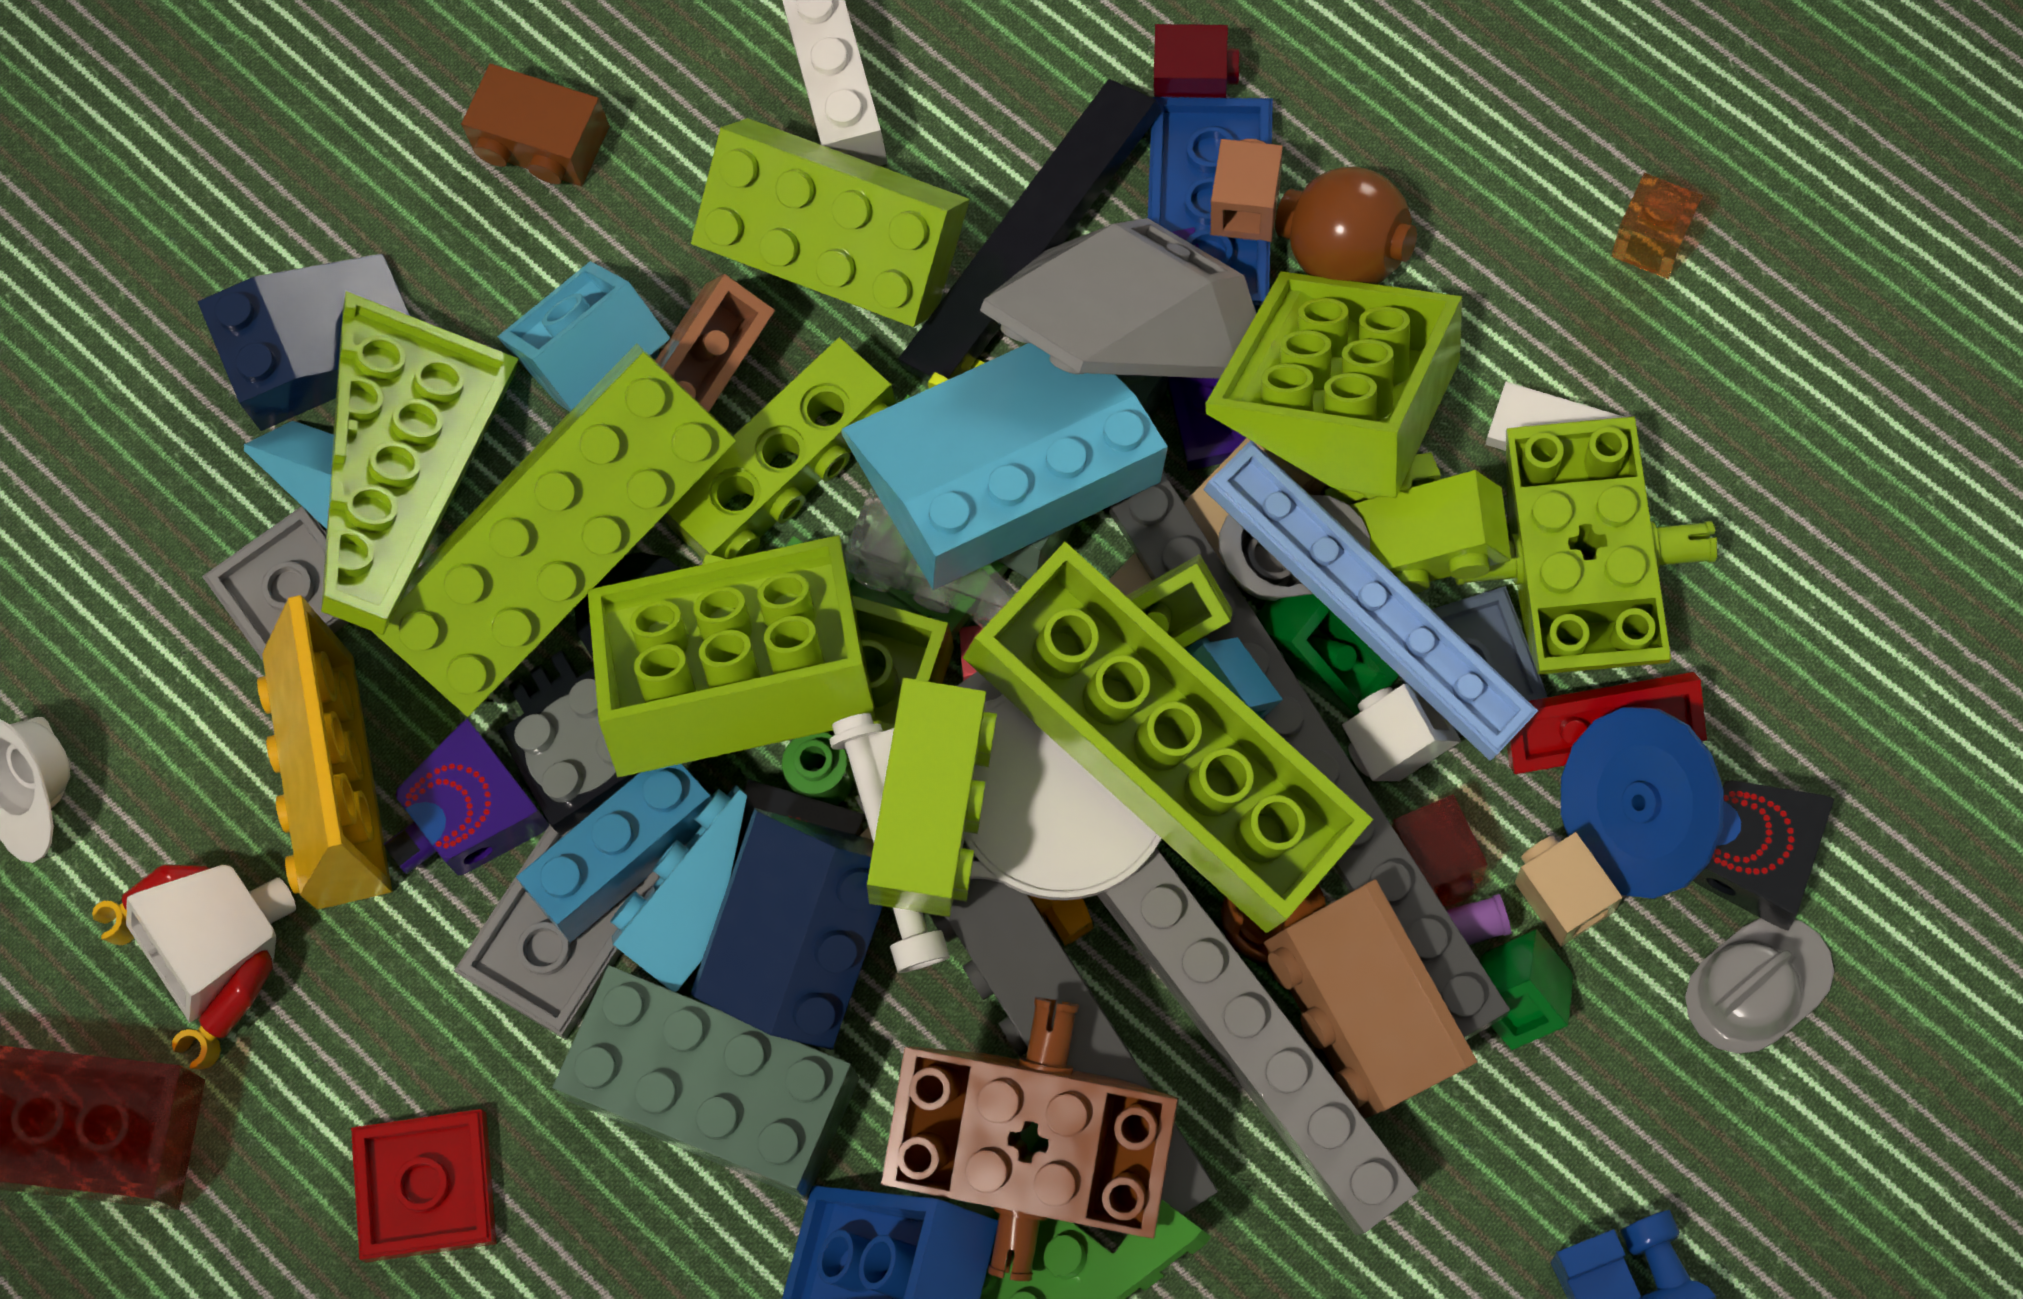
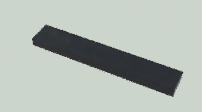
(1035, 223)

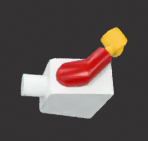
(204, 941)

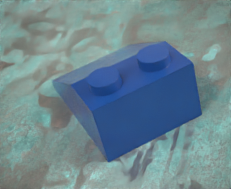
(888, 1248)

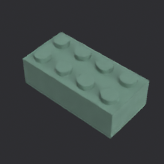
(707, 1082)

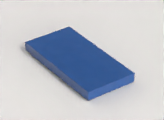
(1184, 170)

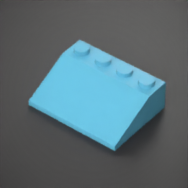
(1004, 458)

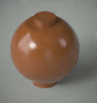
(1348, 226)

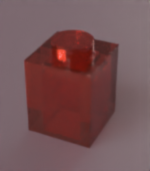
(1443, 849)

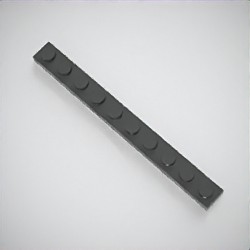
(1166, 537)

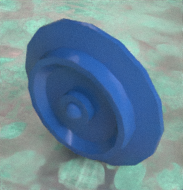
(1643, 800)

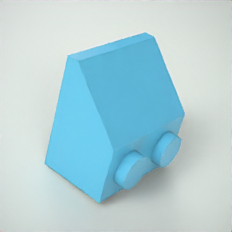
(582, 333)

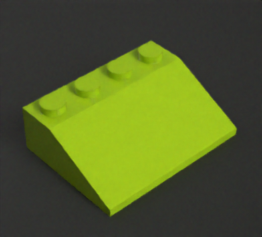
(1342, 378)
(727, 656)

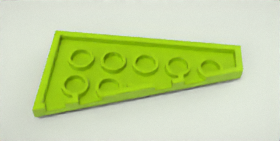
(403, 437)

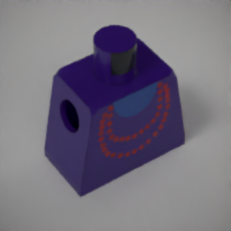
(463, 807)

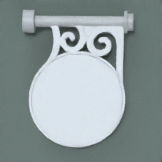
(1040, 826)

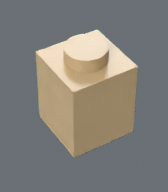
(1566, 887)

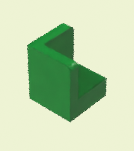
(1533, 987)

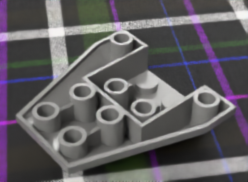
(1127, 304)

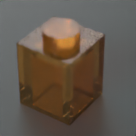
(1656, 225)

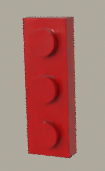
(1564, 718)

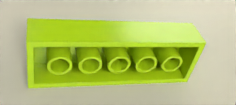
(553, 529)
(1167, 738)

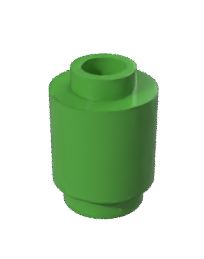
(829, 783)

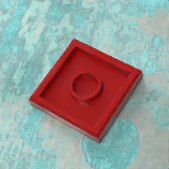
(423, 1186)

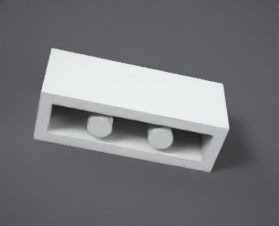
(835, 78)

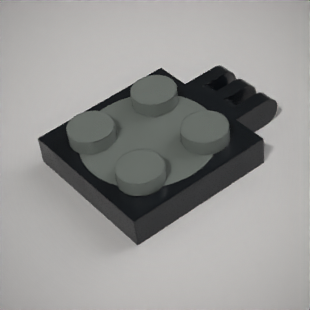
(562, 744)

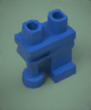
(1599, 1270)

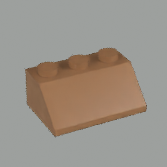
(1368, 1001)

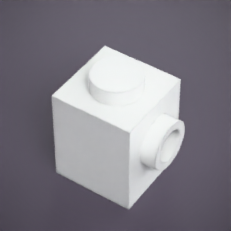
(1397, 734)

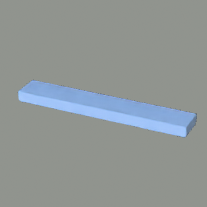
(1370, 600)

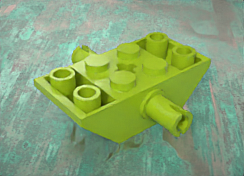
(1586, 492)

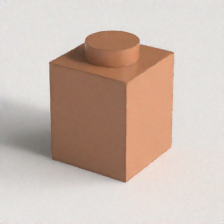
(1246, 189)

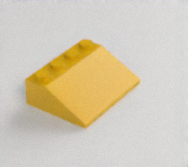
(322, 762)

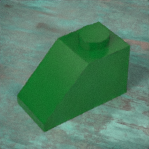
(1325, 651)

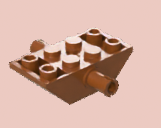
(962, 1140)

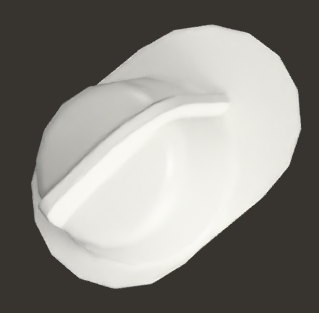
(31, 784)

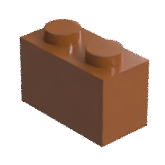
(535, 126)

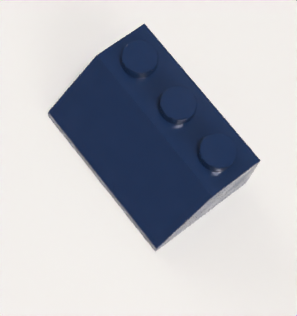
(791, 930)

